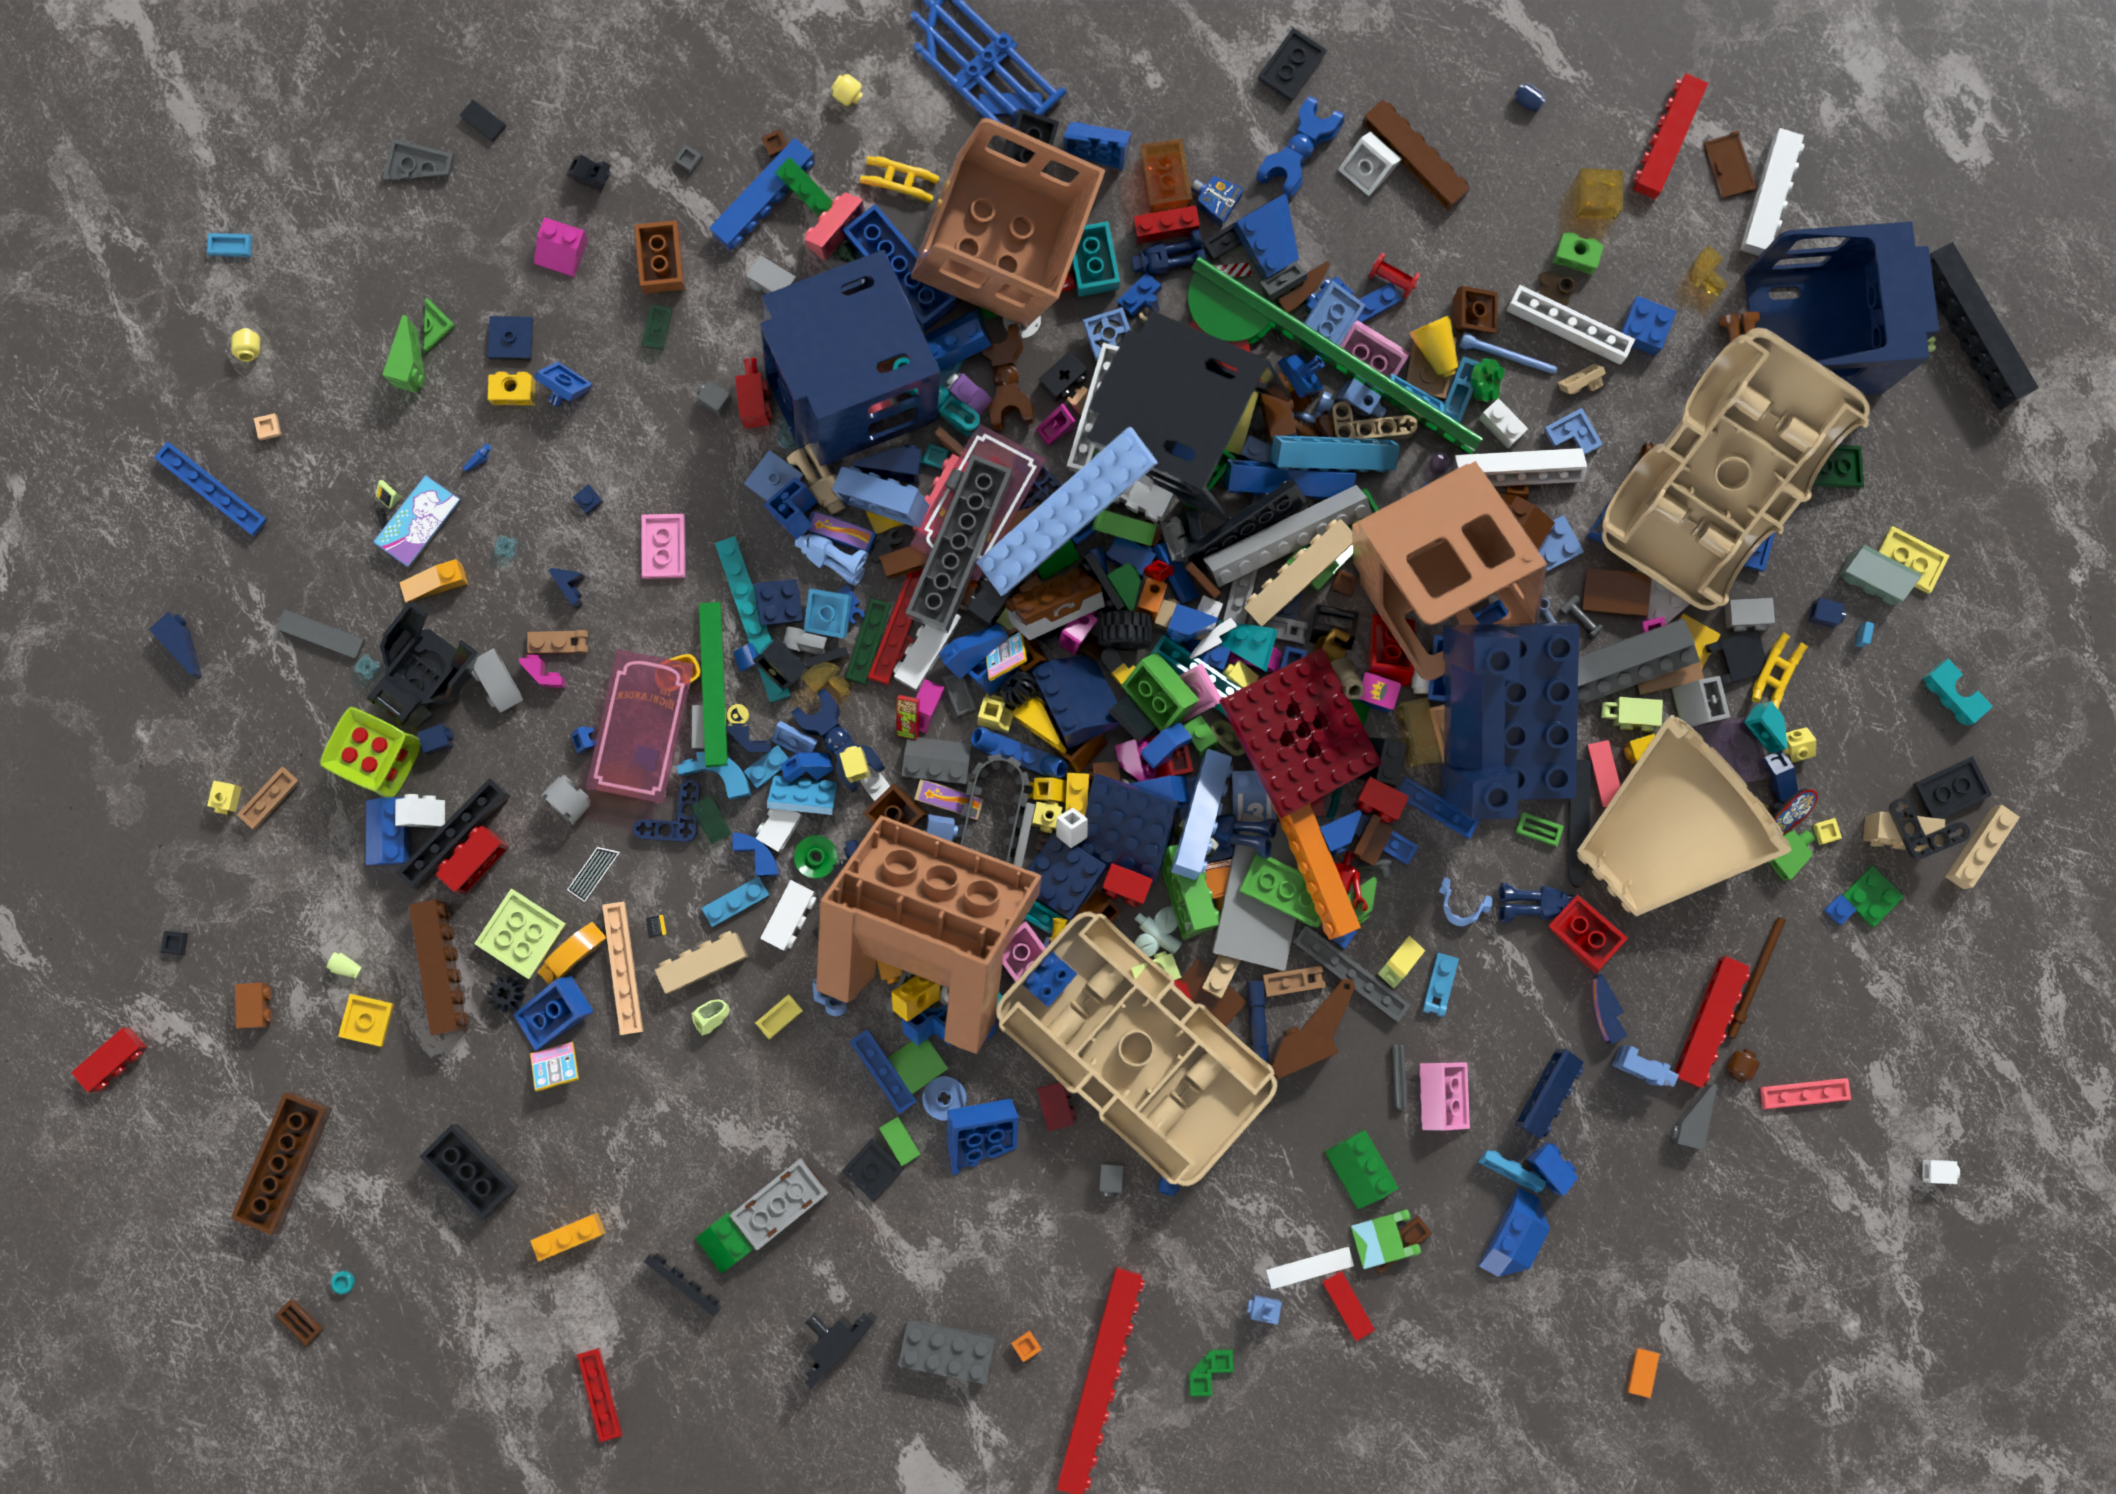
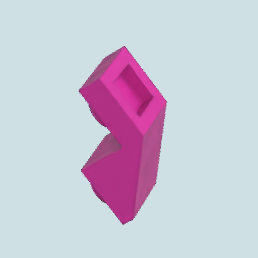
(536, 669)
(930, 697)

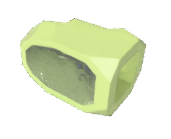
(710, 1016)

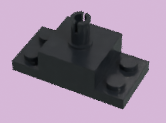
(833, 1342)

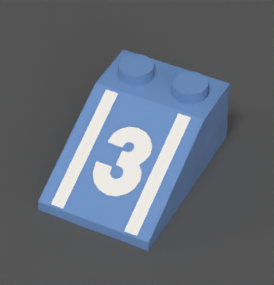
(1249, 796)

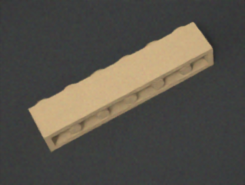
(1300, 573)

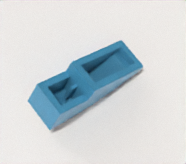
(1460, 389)

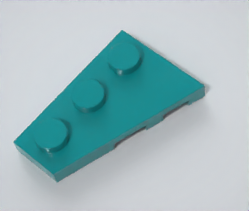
(1250, 643)

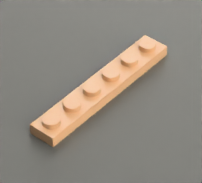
(622, 968)

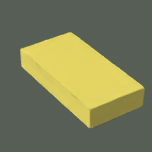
(1405, 957)
(779, 1016)

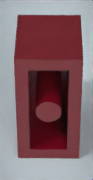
(1056, 1106)

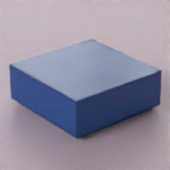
(744, 657)

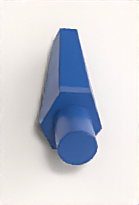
(480, 456)

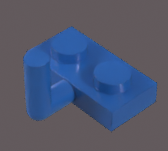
(1141, 294)

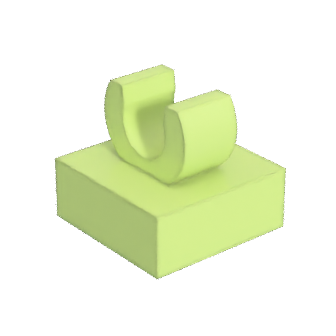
(1389, 976)

